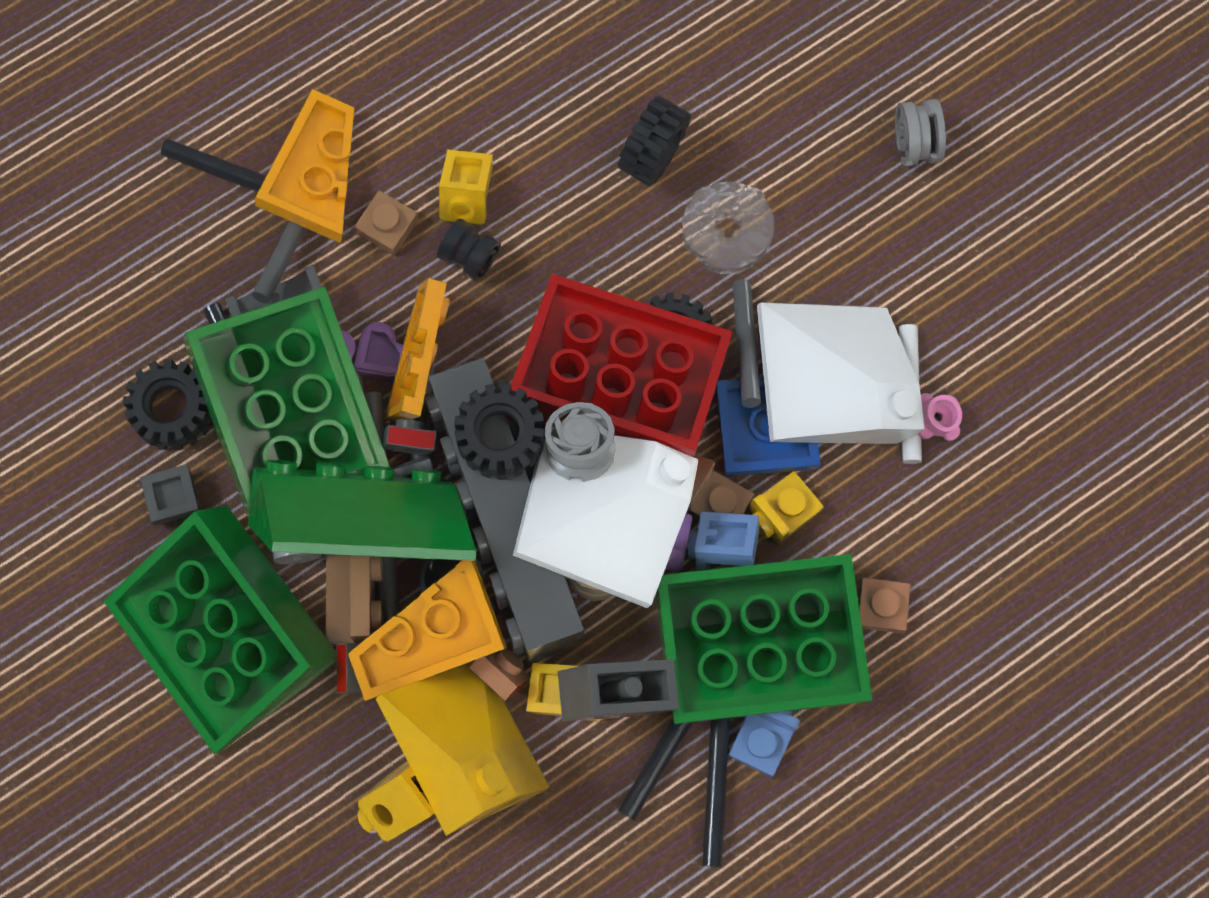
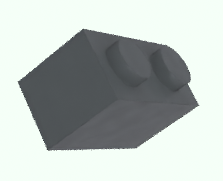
(618, 690)

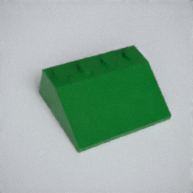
(284, 389)
(358, 512)
(219, 627)
(764, 638)

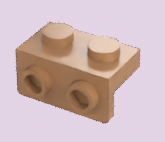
(350, 598)

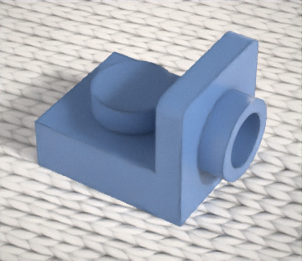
(724, 540)
(763, 741)

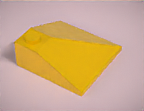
(462, 746)

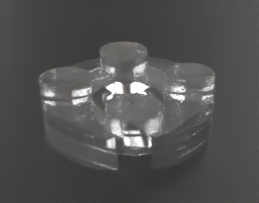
(742, 205)

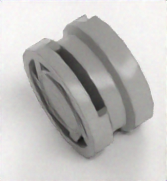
(920, 132)
(581, 442)

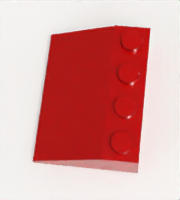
(625, 356)

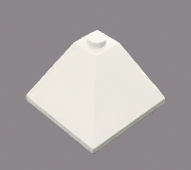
(836, 375)
(613, 527)

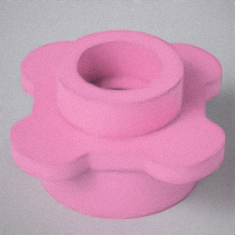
(949, 412)

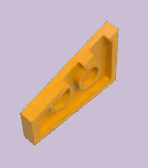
(312, 168)
(418, 352)
(433, 634)

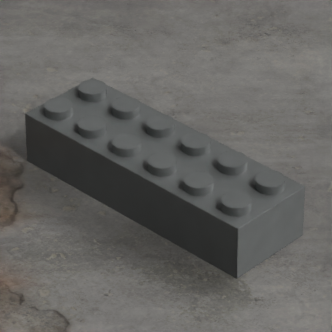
(538, 598)

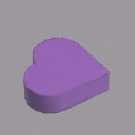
(378, 352)
(679, 549)

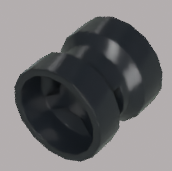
(469, 249)

